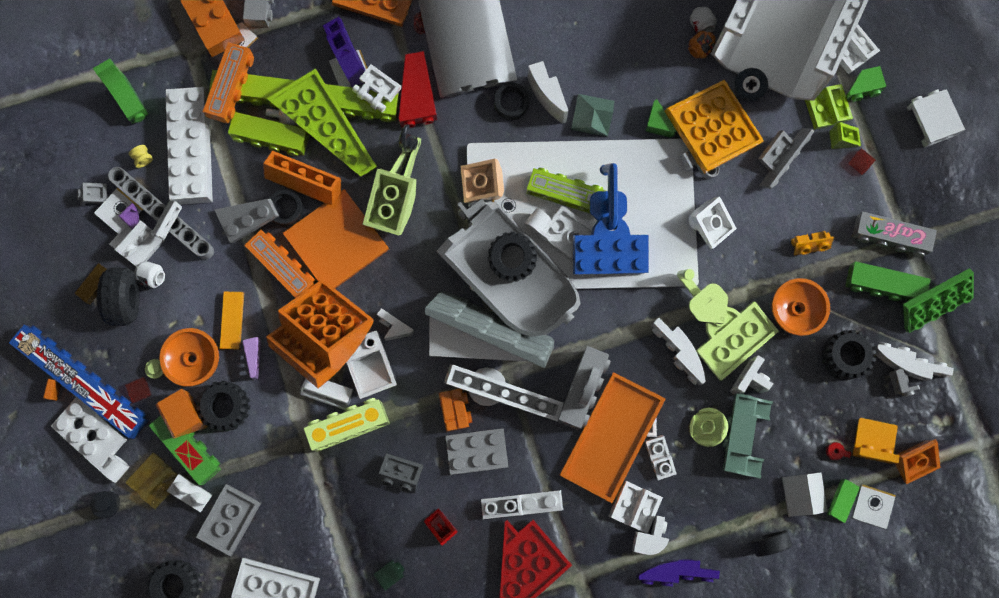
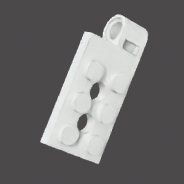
(558, 229)
(99, 451)

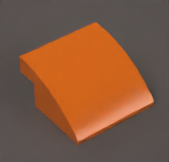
(319, 332)

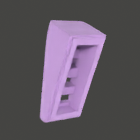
(252, 355)

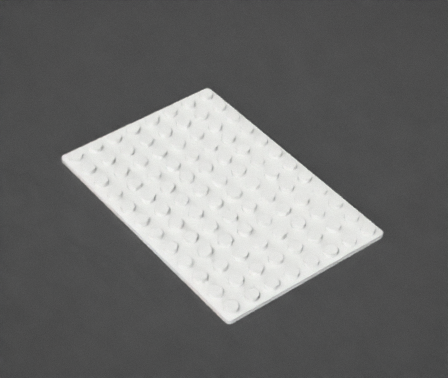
(648, 174)

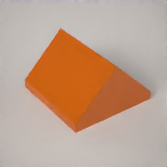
(180, 414)
(918, 460)

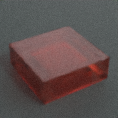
(861, 161)
(138, 390)

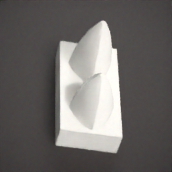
(189, 493)

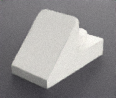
(398, 328)

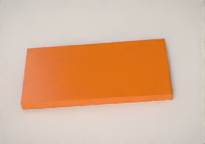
(612, 437)

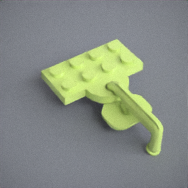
(737, 334)

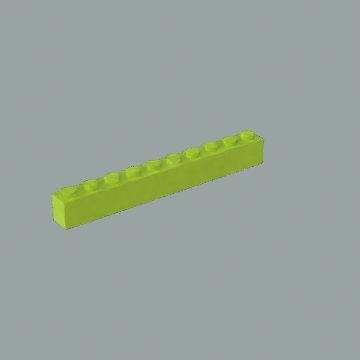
(259, 88)

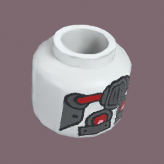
(149, 274)

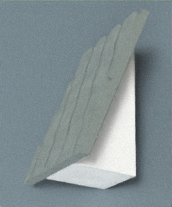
(479, 333)

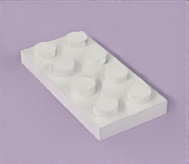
(269, 581)

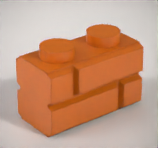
(454, 410)

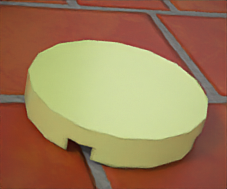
(708, 427)

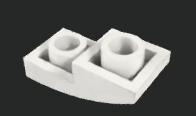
(660, 457)

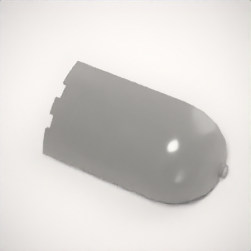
(467, 44)
(527, 306)

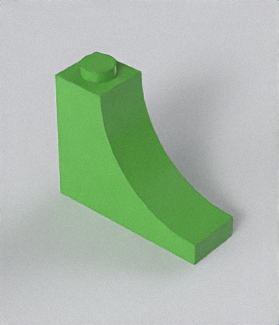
(121, 91)

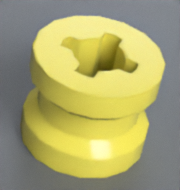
(140, 156)

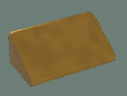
(88, 288)

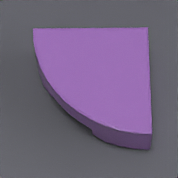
(130, 216)

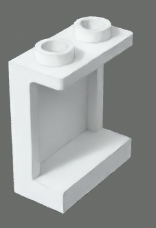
(936, 117)

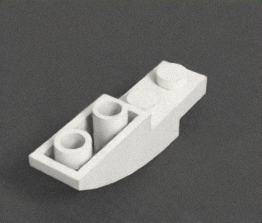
(686, 356)
(905, 359)
(522, 504)

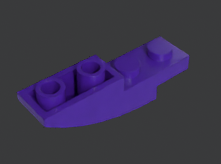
(344, 51)
(669, 572)

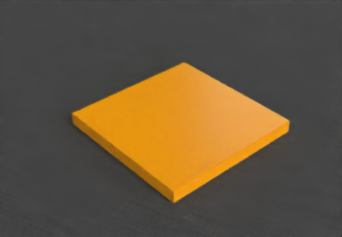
(714, 126)

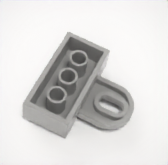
(582, 389)

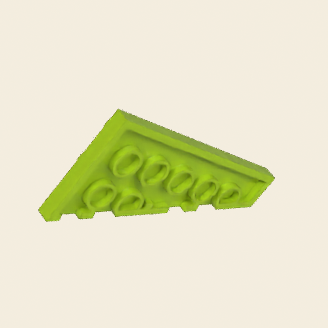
(317, 112)

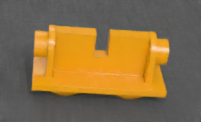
(820, 242)

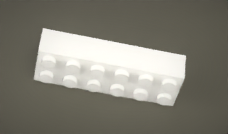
(188, 146)

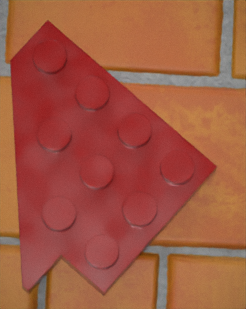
(529, 562)

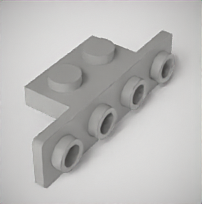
(781, 153)

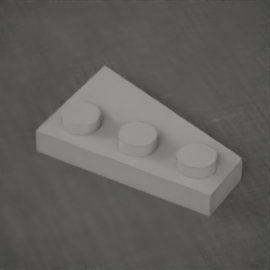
(245, 218)

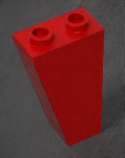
(416, 96)

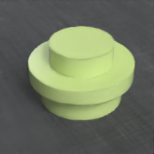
(153, 369)

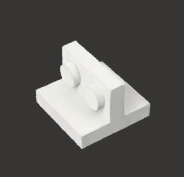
(136, 244)
(751, 378)

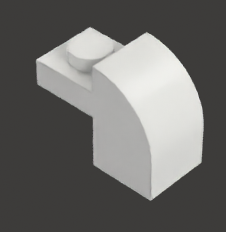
(652, 543)

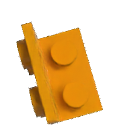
(875, 441)

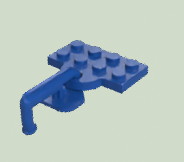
(605, 249)

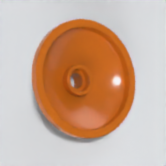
(812, 302)
(177, 352)

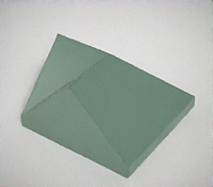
(593, 115)

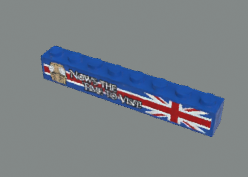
(78, 381)

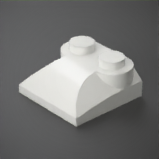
(712, 222)

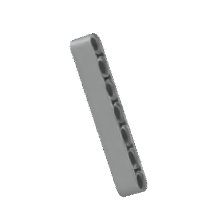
(153, 209)

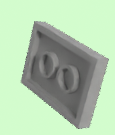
(476, 451)
(228, 520)

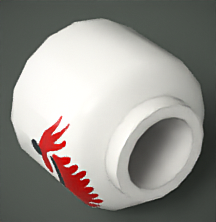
(703, 19)

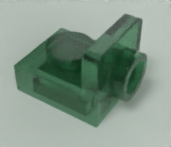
(390, 574)

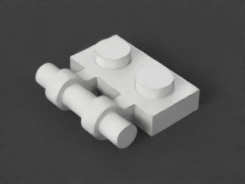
(379, 83)

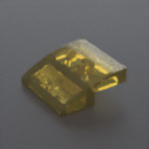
(152, 480)

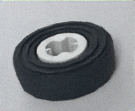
(744, 77)

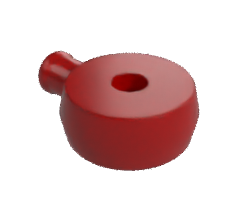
(840, 451)

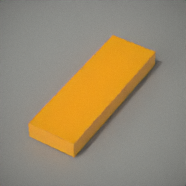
(232, 320)

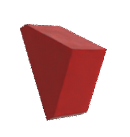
(440, 526)

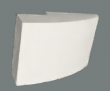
(547, 91)

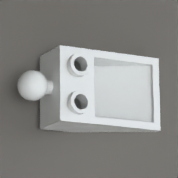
(371, 367)

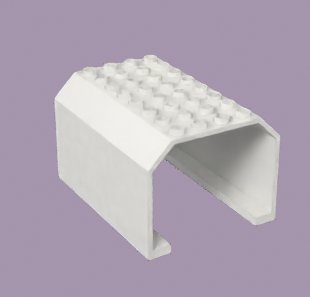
(789, 41)

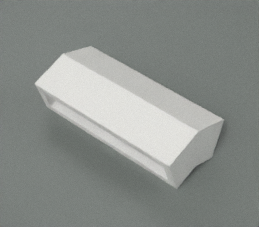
(328, 393)

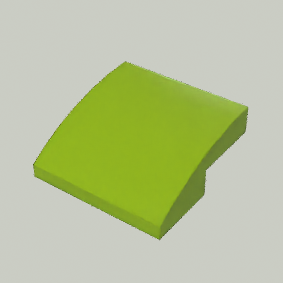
(829, 107)

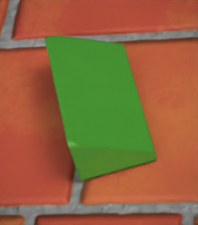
(843, 500)

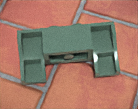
(741, 433)

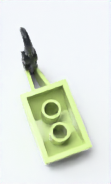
(393, 193)

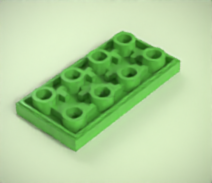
(939, 300)

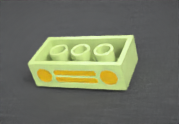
(346, 426)

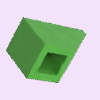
(867, 83)

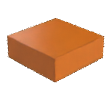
(52, 390)

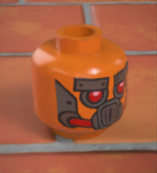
(701, 44)

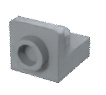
(92, 193)
(474, 209)
(900, 383)

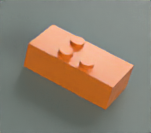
(213, 24)

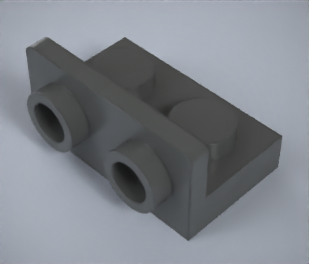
(400, 473)

